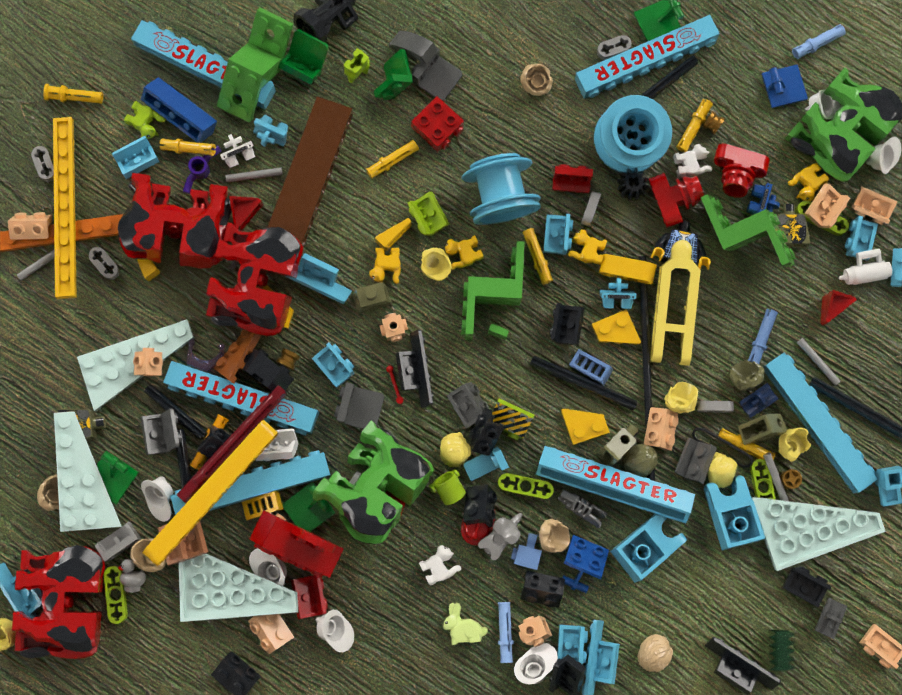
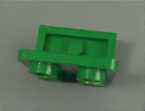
(305, 57)
(397, 76)

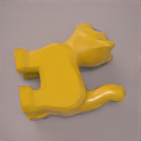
(810, 182)
(590, 248)
(465, 252)
(386, 263)

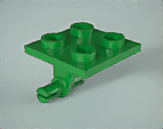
(659, 18)
(115, 475)
(307, 511)

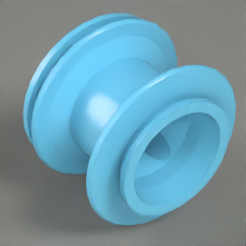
(640, 111)
(501, 189)

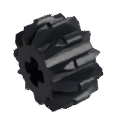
(635, 190)

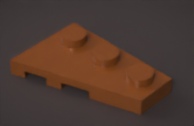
(234, 357)

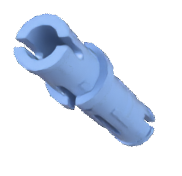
(812, 45)
(505, 632)

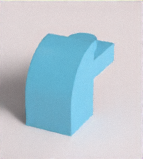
(889, 484)

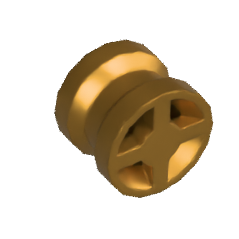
(713, 122)
(288, 359)
(794, 478)

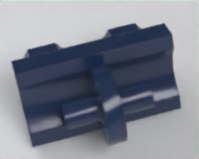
(758, 400)

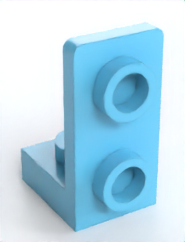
(484, 464)

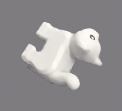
(690, 163)
(436, 565)

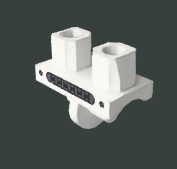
(229, 156)

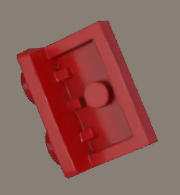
(572, 179)
(310, 596)

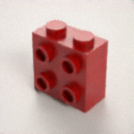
(438, 124)

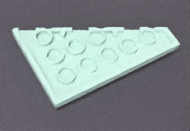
(805, 530)
(223, 591)

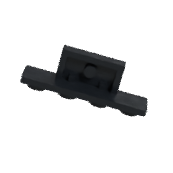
(414, 370)
(739, 669)

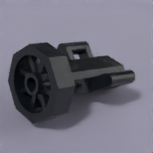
(319, 20)

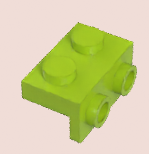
(428, 214)

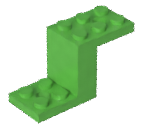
(254, 65)
(748, 230)
(493, 290)

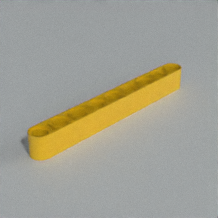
(210, 493)

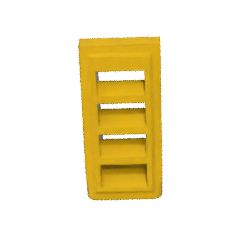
(392, 235)
(148, 269)
(276, 501)

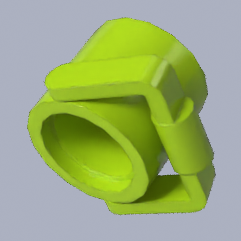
(448, 487)

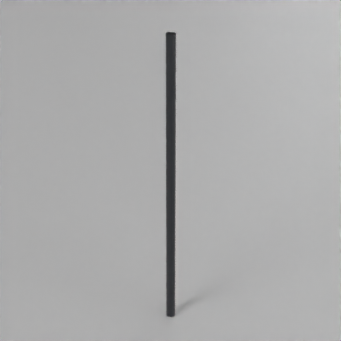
(646, 354)

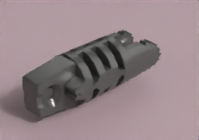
(582, 508)

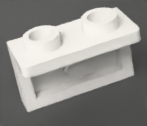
(282, 447)

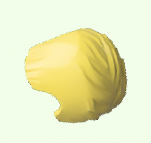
(435, 264)
(682, 398)
(793, 443)
(454, 450)
(722, 470)
(7, 636)

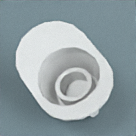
(826, 104)
(885, 155)
(158, 496)
(268, 566)
(335, 630)
(535, 664)

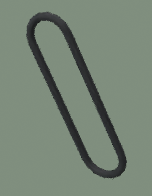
(724, 441)

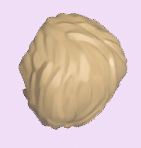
(536, 79)
(48, 494)
(554, 536)
(141, 560)
(655, 653)

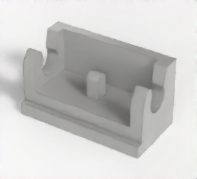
(118, 542)

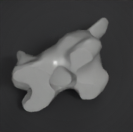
(504, 533)

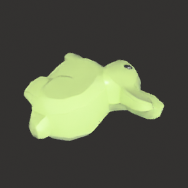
(462, 629)

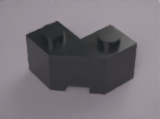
(266, 371)

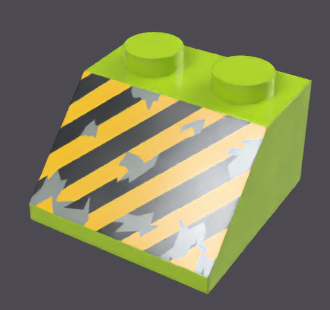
(514, 419)

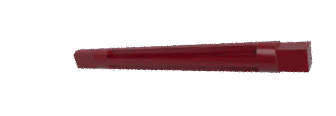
(231, 444)

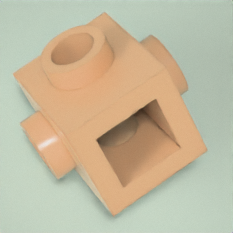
(393, 334)
(148, 362)
(534, 631)

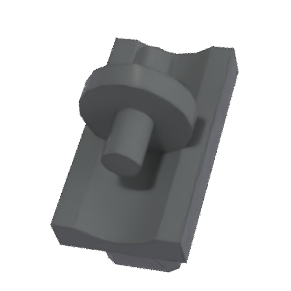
(830, 618)

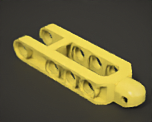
(680, 258)

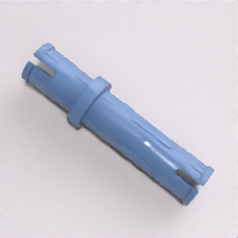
(759, 344)

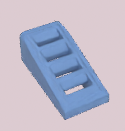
(594, 361)

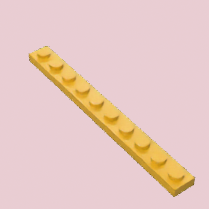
(64, 208)

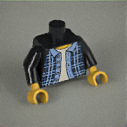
(664, 244)

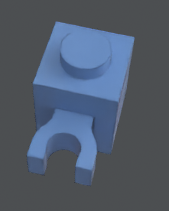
(527, 555)

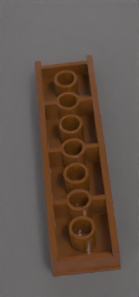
(311, 168)

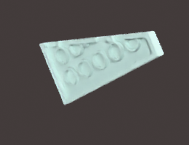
(112, 367)
(81, 490)

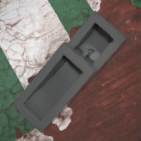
(415, 46)

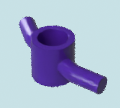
(198, 174)

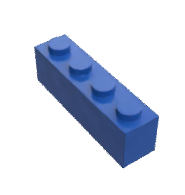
(178, 110)

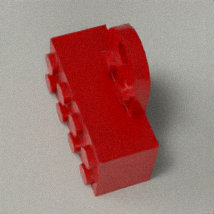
(295, 545)

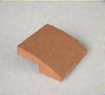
(190, 547)

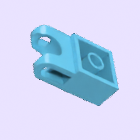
(734, 509)
(652, 544)

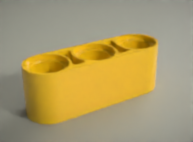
(628, 269)

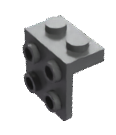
(436, 77)
(358, 406)
(160, 432)

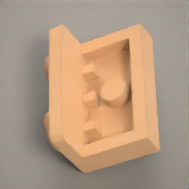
(874, 205)
(826, 207)
(29, 226)
(661, 428)
(271, 631)
(883, 646)

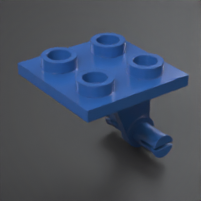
(784, 86)
(586, 558)

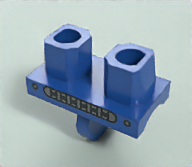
(763, 193)

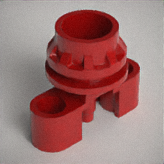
(739, 168)
(670, 198)

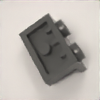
(467, 403)
(695, 460)

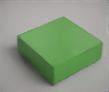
(498, 331)

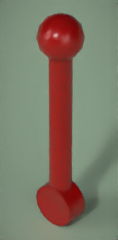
(399, 399)

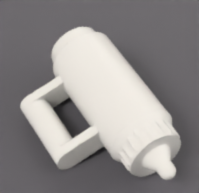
(867, 272)

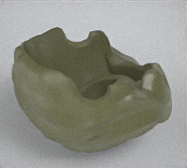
(747, 375)
(640, 460)

